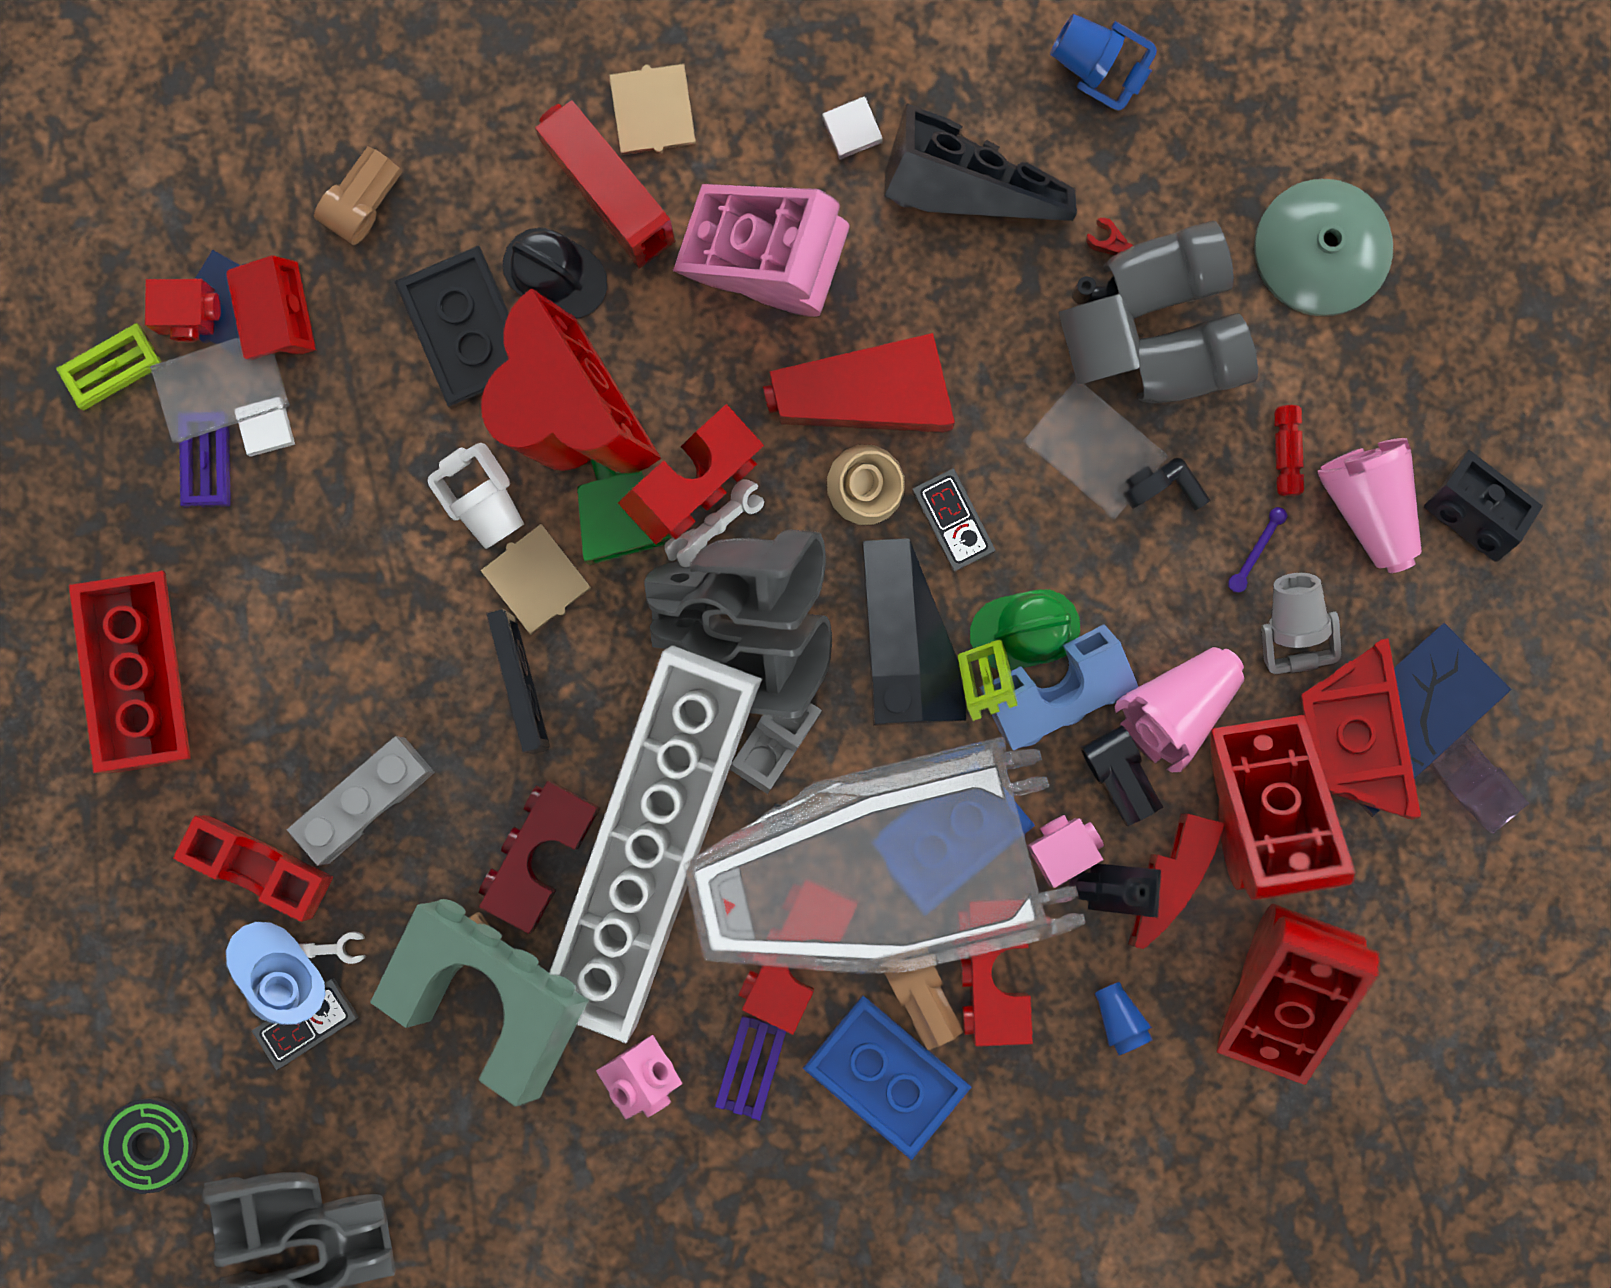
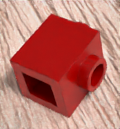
(181, 308)

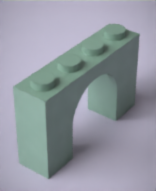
(537, 1005)

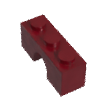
(515, 890)

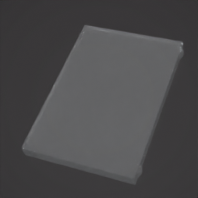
(216, 389)
(1093, 447)

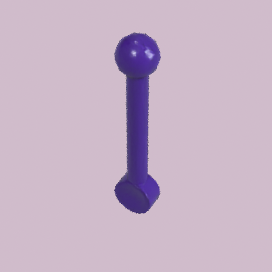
(1238, 582)

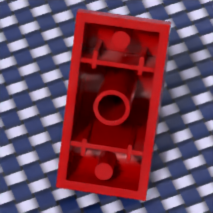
(558, 397)
(1277, 810)
(1295, 993)

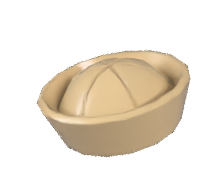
(853, 477)

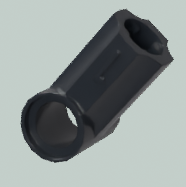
(1117, 765)

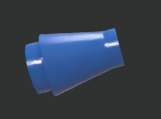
(1122, 1020)

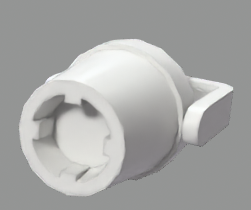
(487, 508)

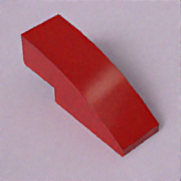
(1180, 874)

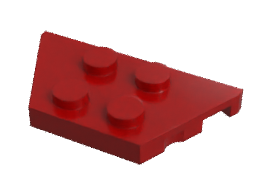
(1363, 734)

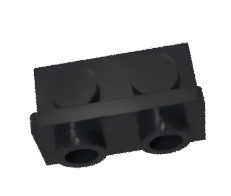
(1483, 507)

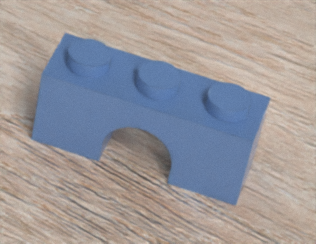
(1095, 678)

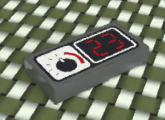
(953, 520)
(290, 1041)

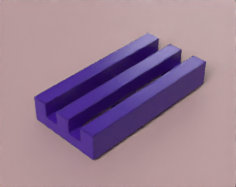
(206, 498)
(739, 1106)

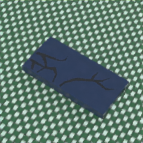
(1442, 695)

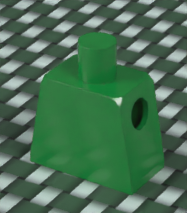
(604, 525)

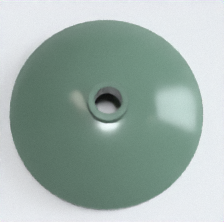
(1303, 267)

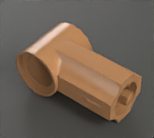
(352, 205)
(926, 1004)

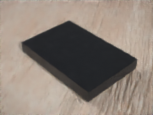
(458, 322)
(518, 682)

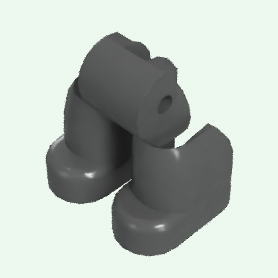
(1151, 278)
(767, 595)
(287, 1211)

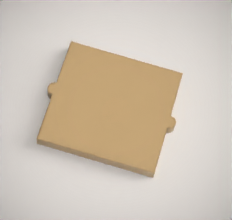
(652, 109)
(535, 579)

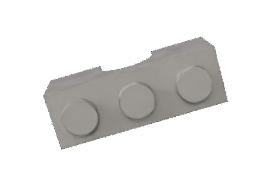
(360, 799)

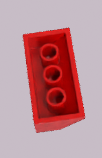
(129, 672)

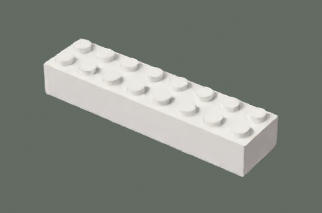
(649, 833)

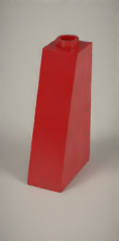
(606, 183)
(869, 388)

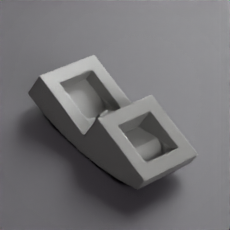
(772, 747)

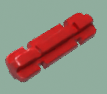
(1289, 450)

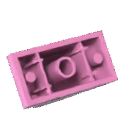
(765, 244)

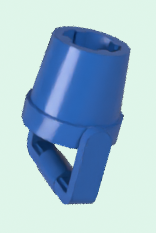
(1091, 51)

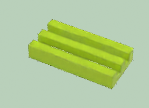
(119, 381)
(992, 696)

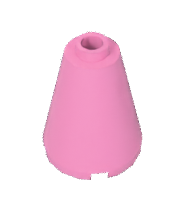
(1378, 501)
(1180, 707)

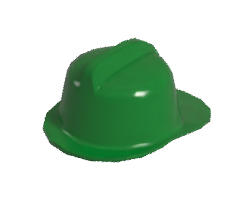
(1030, 626)

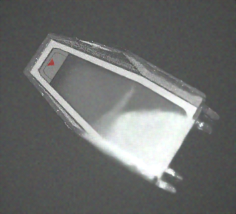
(881, 870)

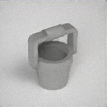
(1298, 622)

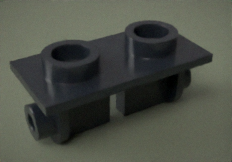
(1120, 889)

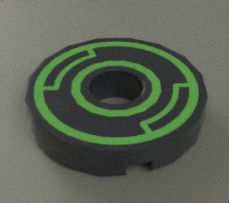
(120, 1150)

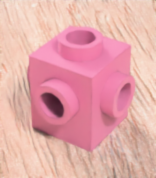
(640, 1079)

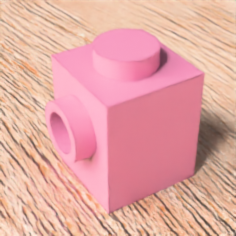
(1066, 849)

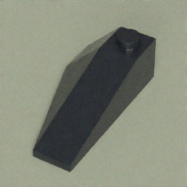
(949, 173)
(909, 648)

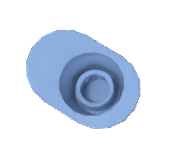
(274, 974)

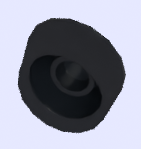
(556, 270)

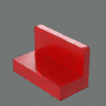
(270, 308)

